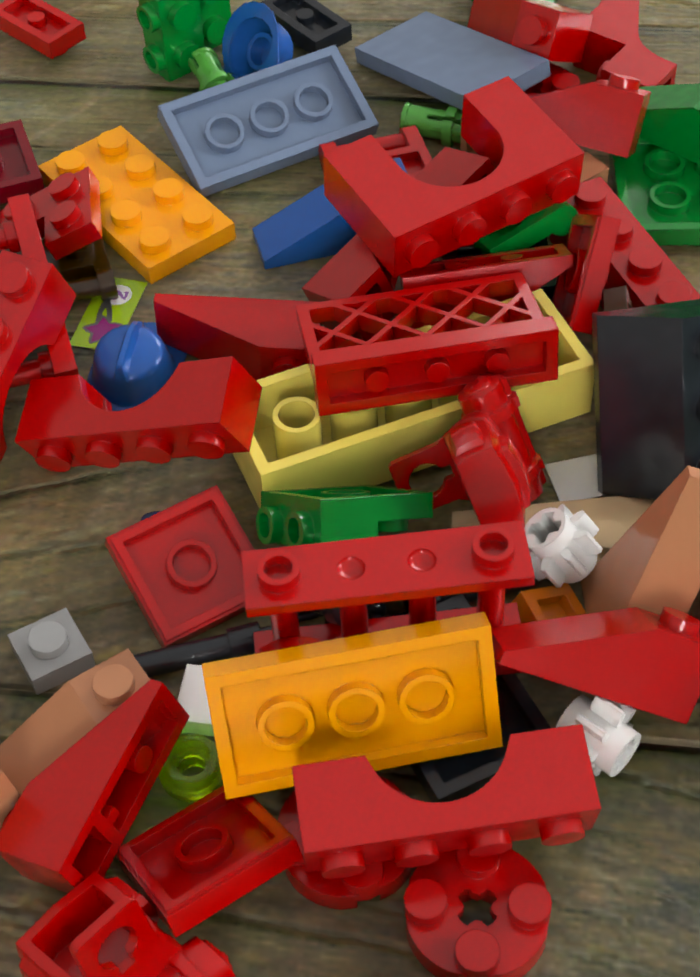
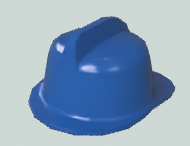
(254, 40)
(132, 364)

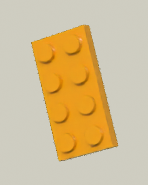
(145, 206)
(375, 695)

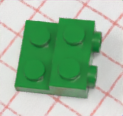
(177, 29)
(337, 513)

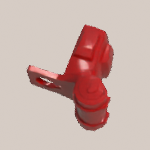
(487, 453)
(112, 932)

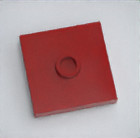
(582, 285)
(184, 566)
(207, 858)

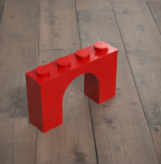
(416, 221)

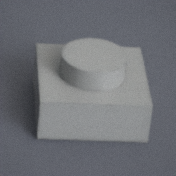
(51, 651)

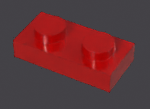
(41, 26)

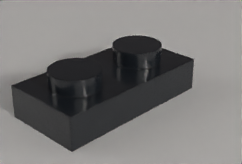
(310, 23)

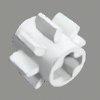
(562, 545)
(606, 730)

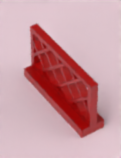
(415, 365)

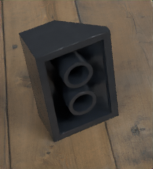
(646, 396)

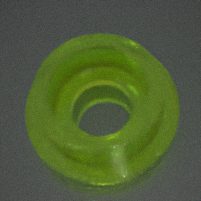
(188, 752)

